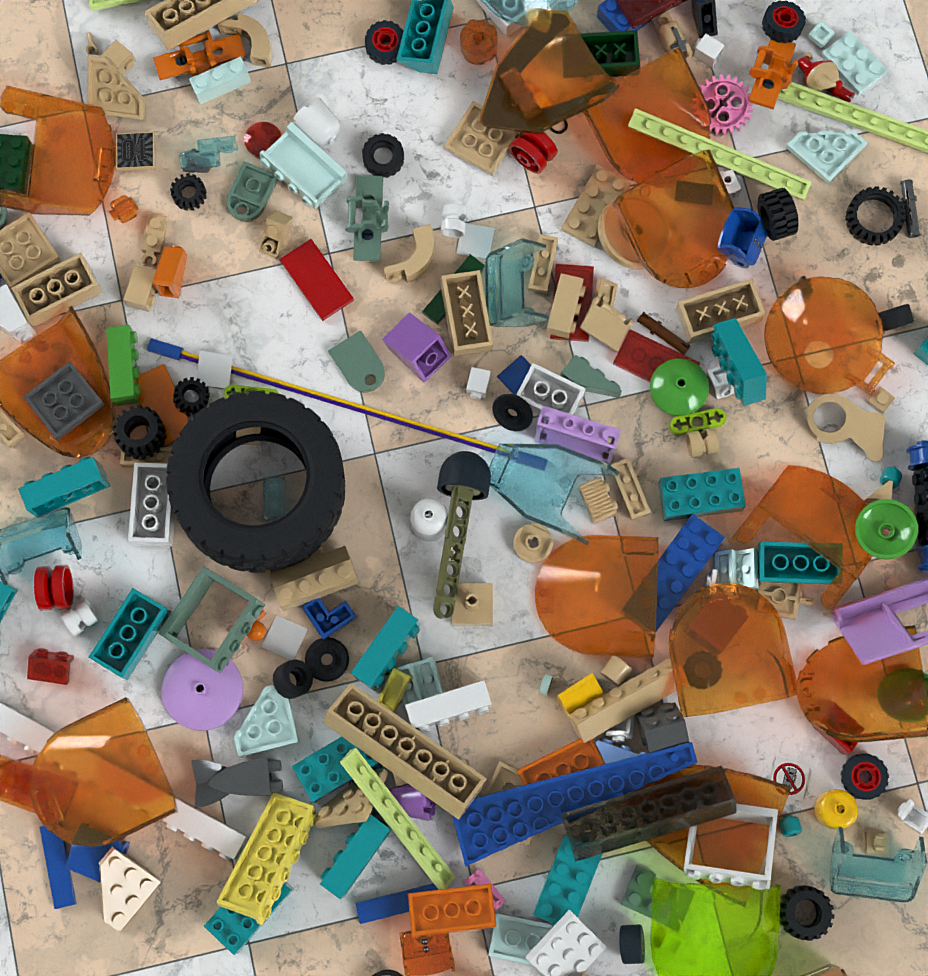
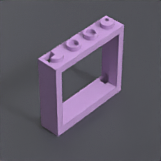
(577, 434)

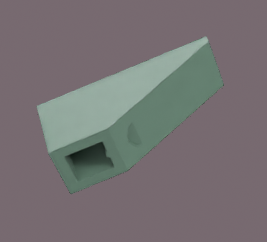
(592, 379)

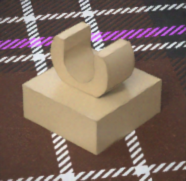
(876, 843)

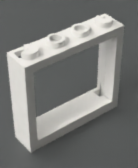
(716, 875)

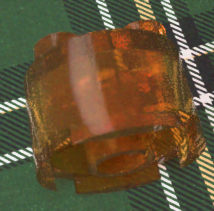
(478, 41)

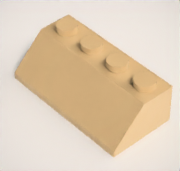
(314, 578)

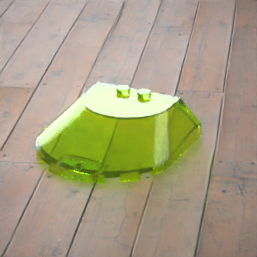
(713, 929)

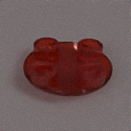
(261, 137)

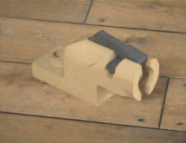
(670, 34)

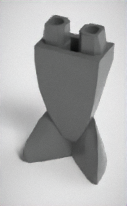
(244, 779)

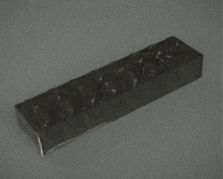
(648, 813)

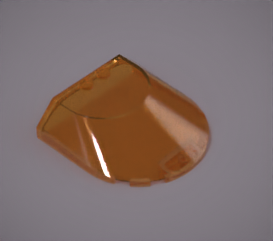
(662, 90)
(678, 221)
(601, 595)
(729, 651)
(866, 700)
(100, 779)

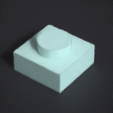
(821, 34)

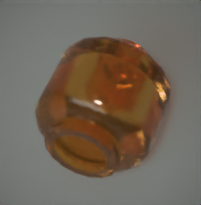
(123, 209)

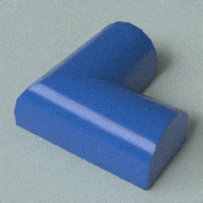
(327, 621)

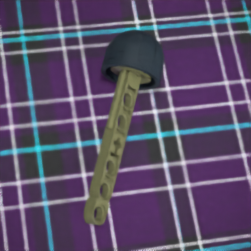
(464, 479)

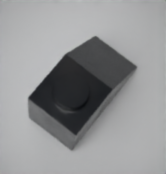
(705, 17)

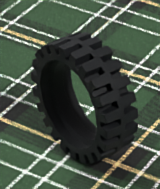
(885, 197)

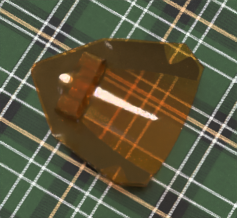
(545, 78)

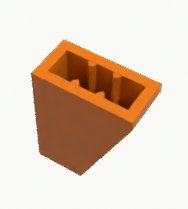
(170, 272)

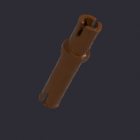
(663, 333)

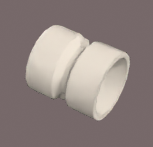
(453, 222)
(78, 618)

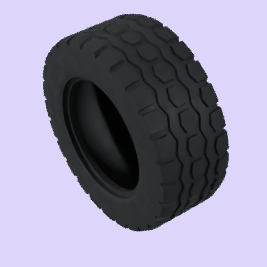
(211, 437)

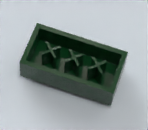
(614, 51)

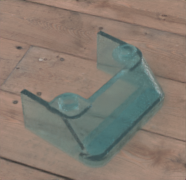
(506, 284)
(37, 538)
(874, 876)

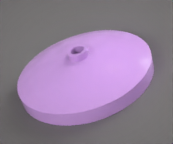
(201, 709)

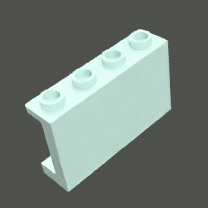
(303, 166)

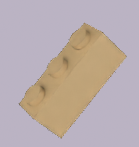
(565, 306)

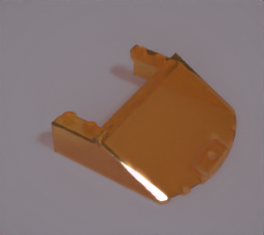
(69, 155)
(822, 516)

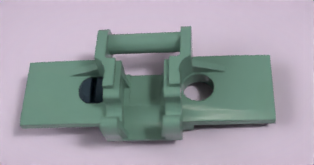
(375, 218)

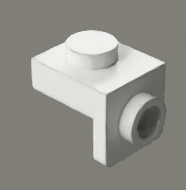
(622, 731)
(913, 816)

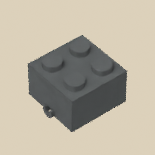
(662, 727)

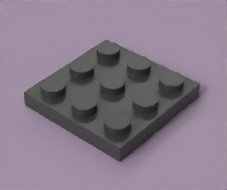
(63, 400)

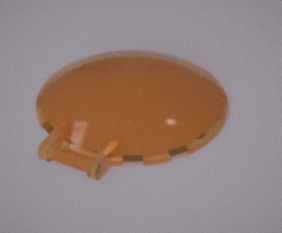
(826, 336)

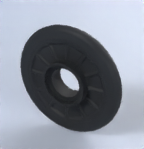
(519, 405)
(338, 665)

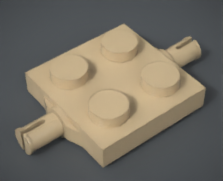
(784, 597)

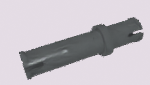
(910, 207)

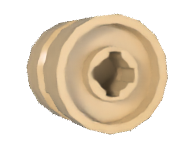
(702, 442)

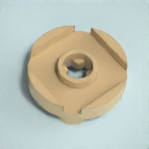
(534, 554)

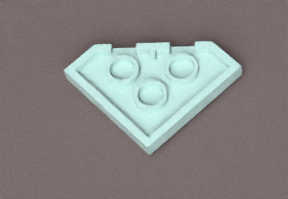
(826, 151)
(267, 725)

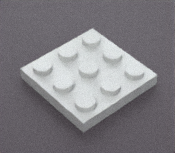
(566, 948)

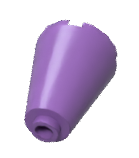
(414, 802)

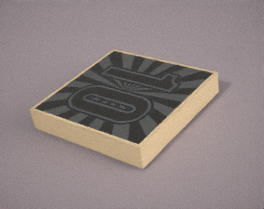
(135, 151)

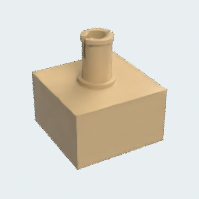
(473, 605)

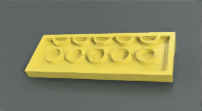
(268, 857)

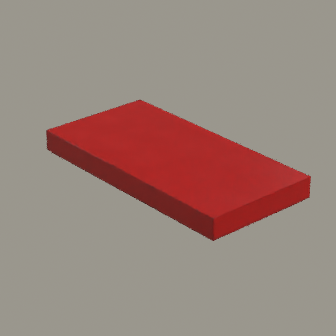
(316, 279)

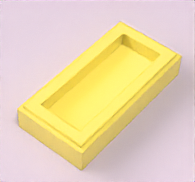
(394, 689)

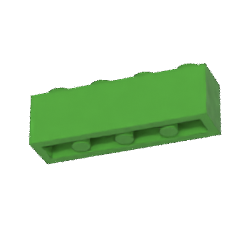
(122, 365)

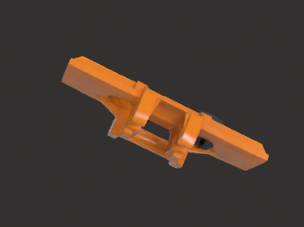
(195, 63)
(776, 77)

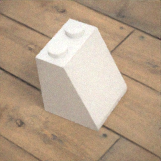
(13, 318)

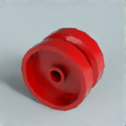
(533, 150)
(53, 587)

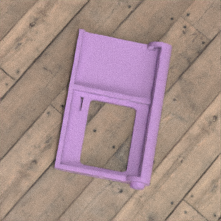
(872, 622)

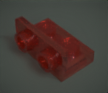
(49, 666)

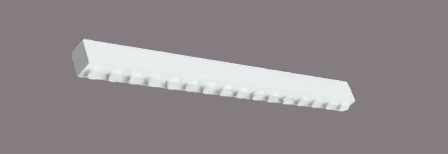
(188, 819)

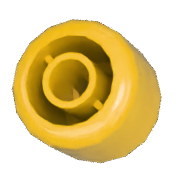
(831, 816)

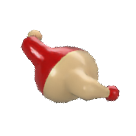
(819, 74)

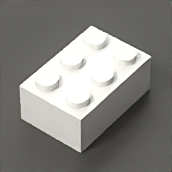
(550, 390)

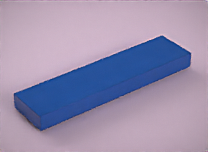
(59, 875)
(388, 905)

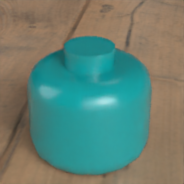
(891, 474)
(790, 826)

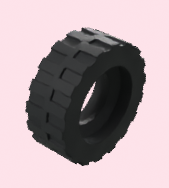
(377, 142)

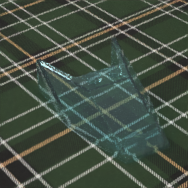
(540, 479)

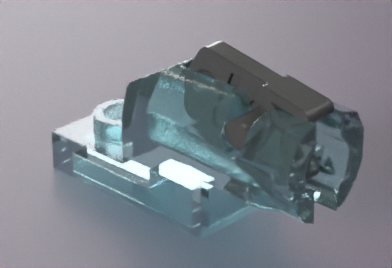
(207, 154)

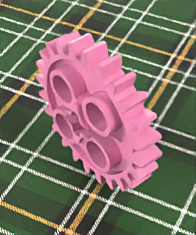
(735, 114)

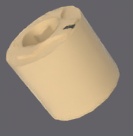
(616, 671)

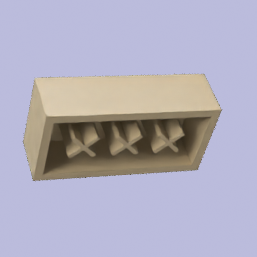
(733, 301)
(466, 313)

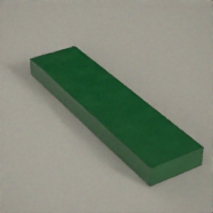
(435, 309)

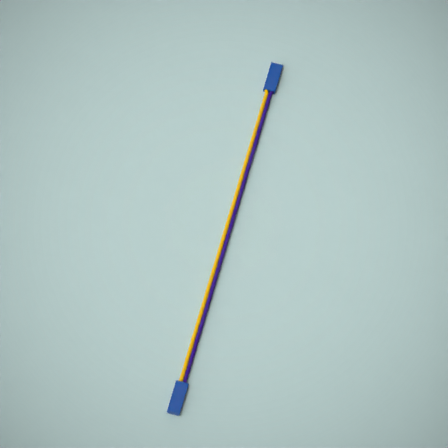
(175, 352)

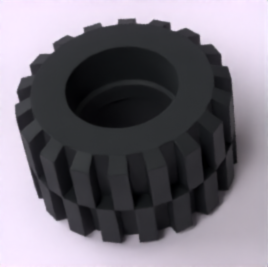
(778, 213)
(129, 421)
(823, 913)

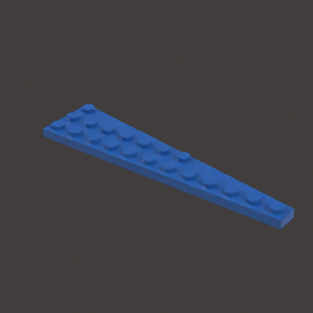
(523, 811)

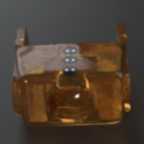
(426, 954)

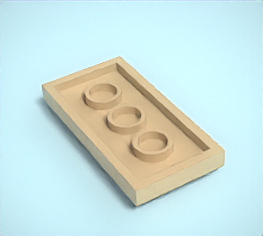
(596, 195)

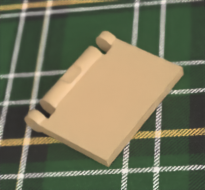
(606, 324)

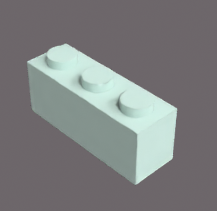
(220, 80)

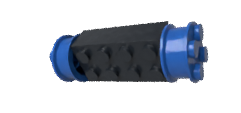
(919, 465)

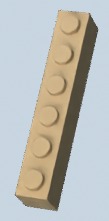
(624, 701)

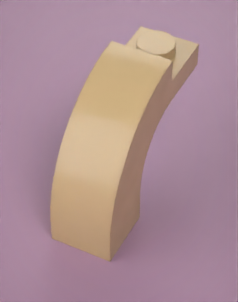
(253, 31)
(420, 260)

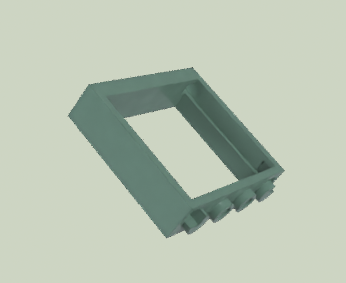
(189, 603)

